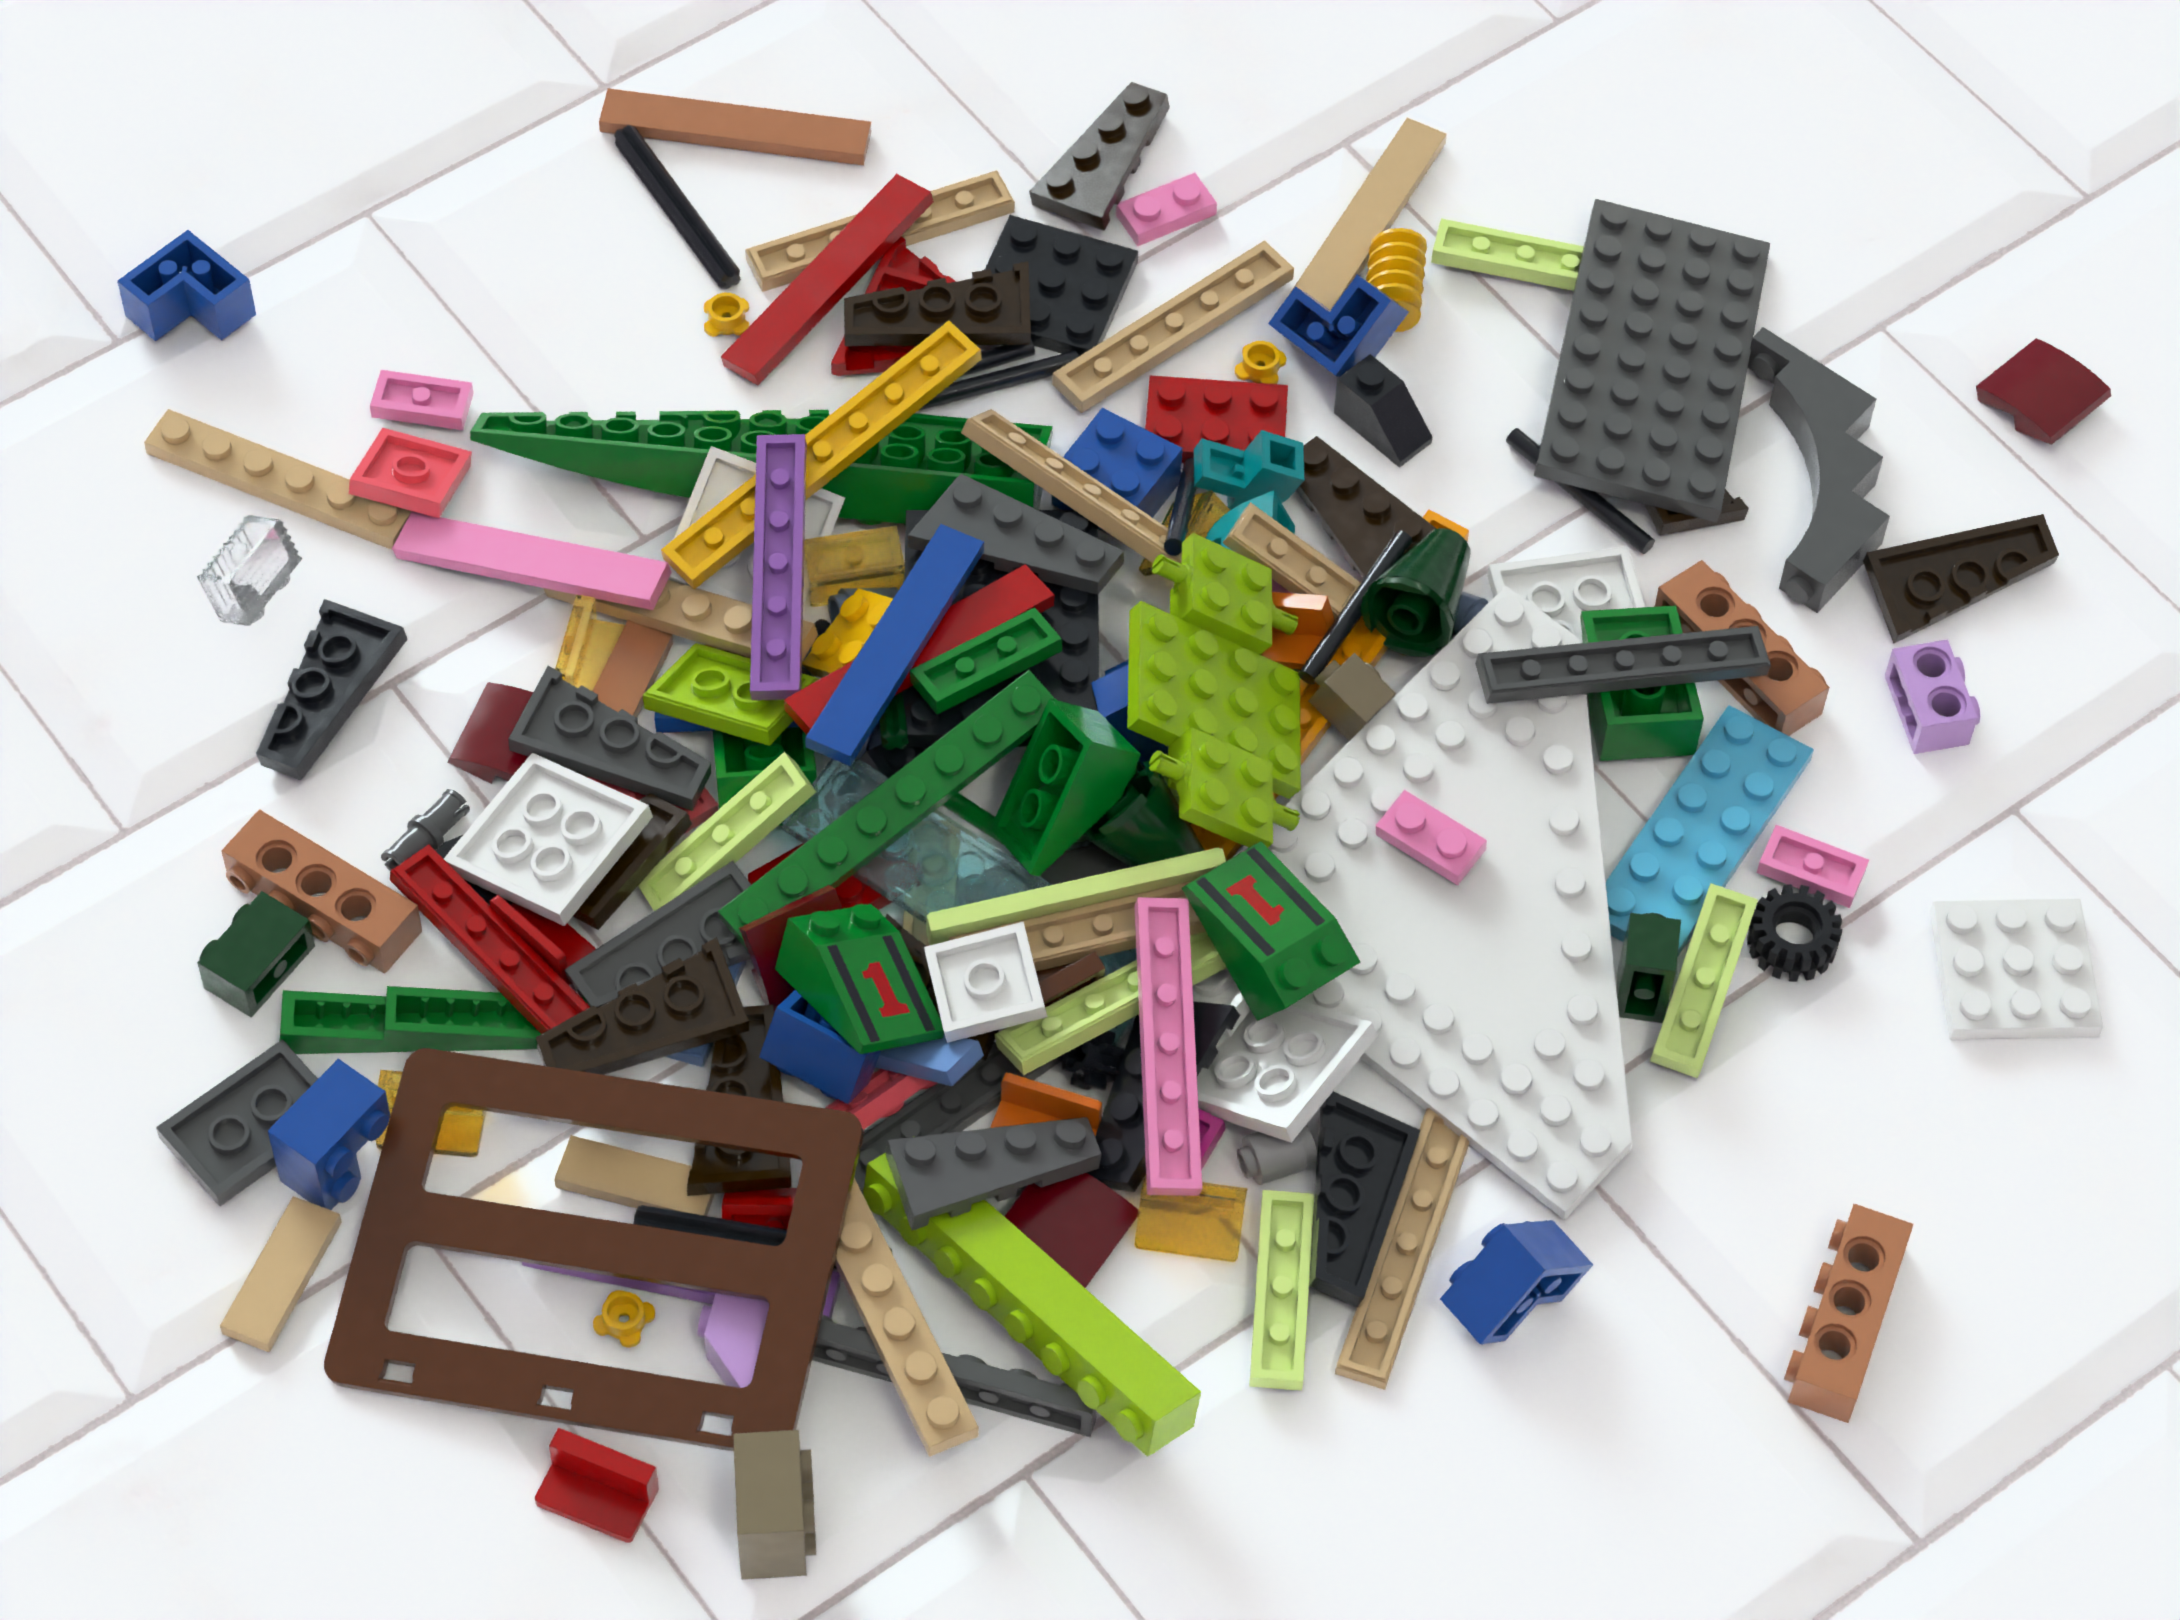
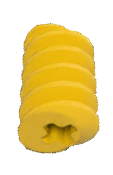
(1398, 270)

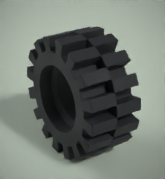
(1797, 909)

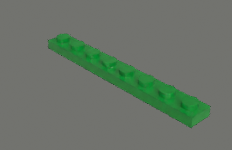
(896, 803)

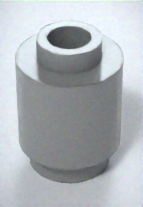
(1273, 1158)

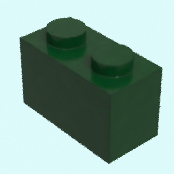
(255, 953)
(1647, 966)

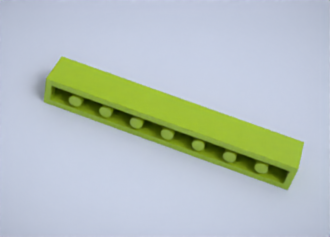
(1049, 1315)

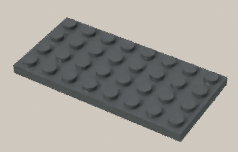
(1654, 361)

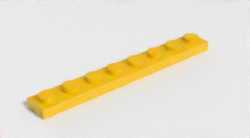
(830, 447)

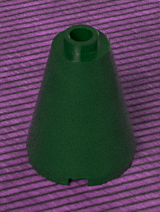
(1419, 595)
(1144, 824)

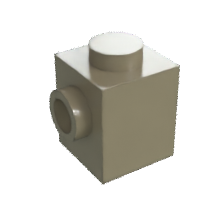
(1350, 694)

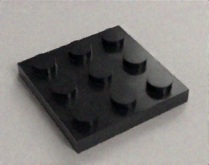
(1071, 282)

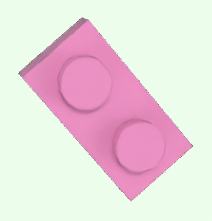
(1166, 209)
(421, 399)
(1431, 837)
(1812, 863)

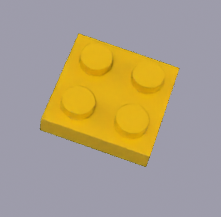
(846, 633)

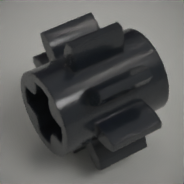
(1094, 1062)

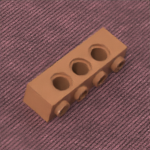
(1782, 704)
(270, 845)
(1832, 1384)

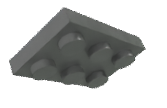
(226, 1129)

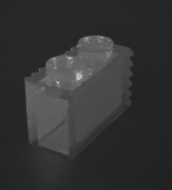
(249, 570)

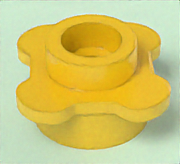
(728, 306)
(1262, 354)
(619, 1304)

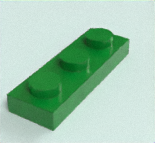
(986, 660)

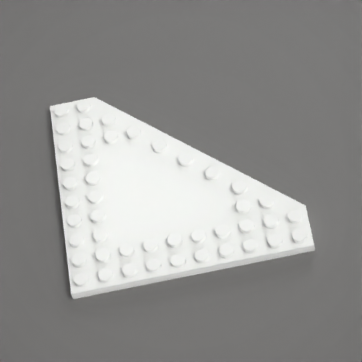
(1490, 989)

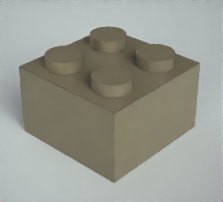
(773, 1504)

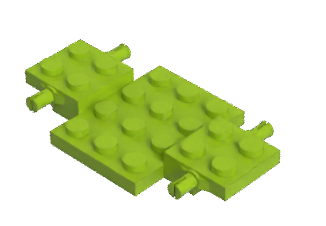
(1214, 696)

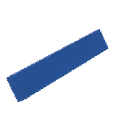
(894, 645)

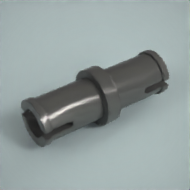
(427, 828)

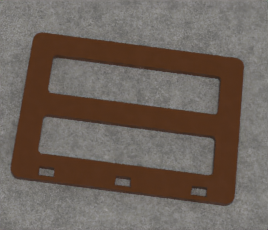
(607, 1398)

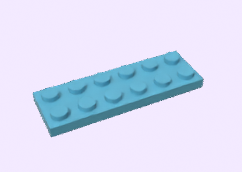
(1706, 822)

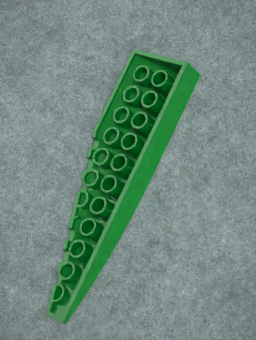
(667, 454)

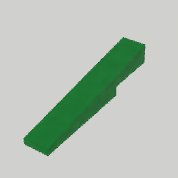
(402, 1022)

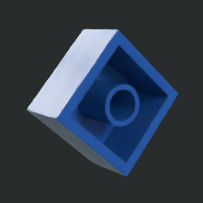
(1127, 461)

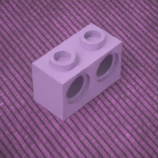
(1924, 698)

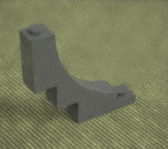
(1826, 421)

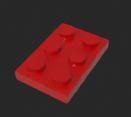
(1214, 410)

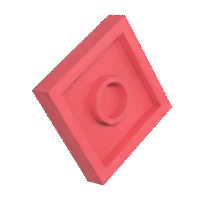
(410, 472)

